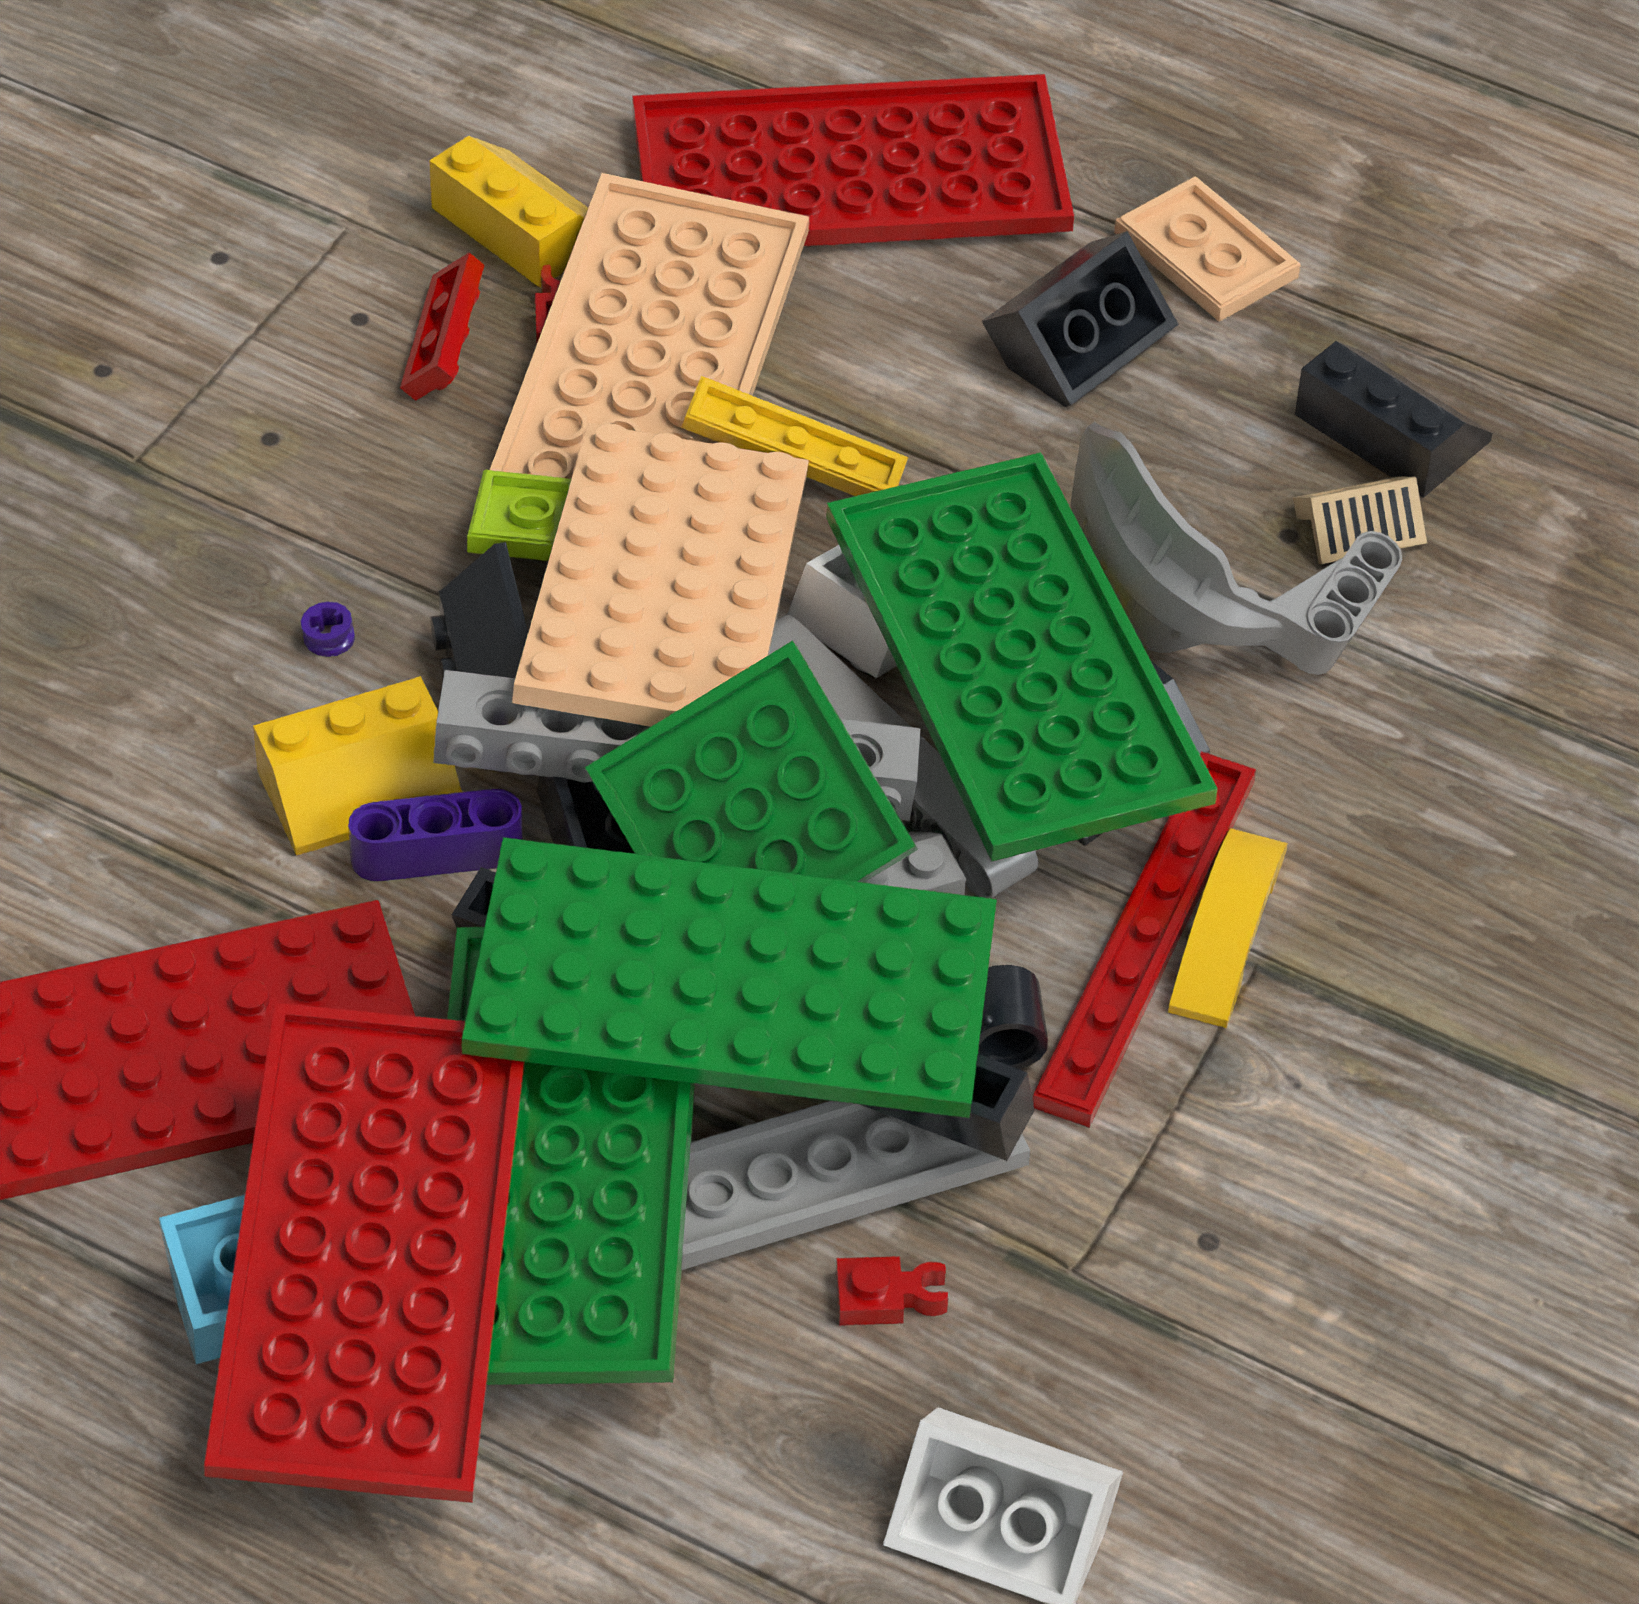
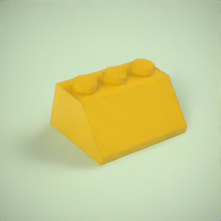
(506, 206)
(349, 755)

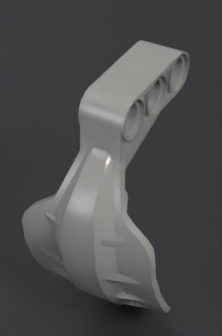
(1182, 585)

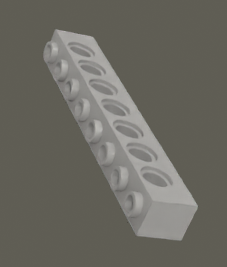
(487, 731)

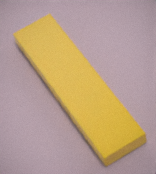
(764, 427)

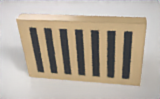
(1347, 512)

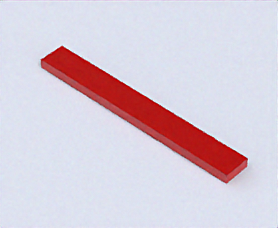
(1140, 950)

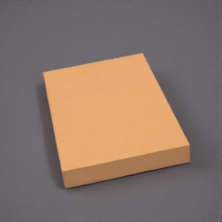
(1208, 248)

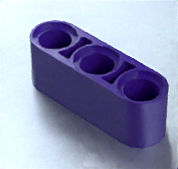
(432, 834)

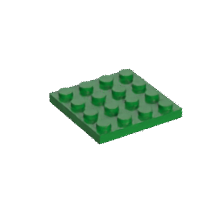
(755, 781)

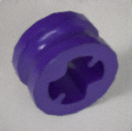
(341, 635)

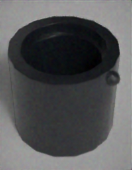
(1013, 1017)

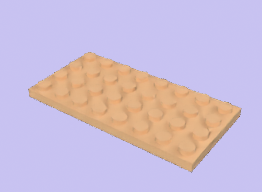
(647, 306)
(659, 574)

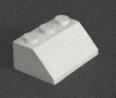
(1002, 1507)

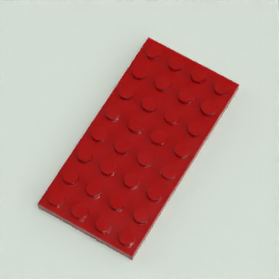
(869, 155)
(169, 1043)
(366, 1258)

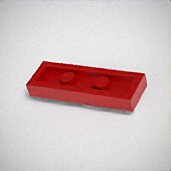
(442, 327)

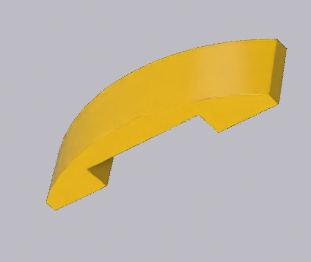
(1226, 927)

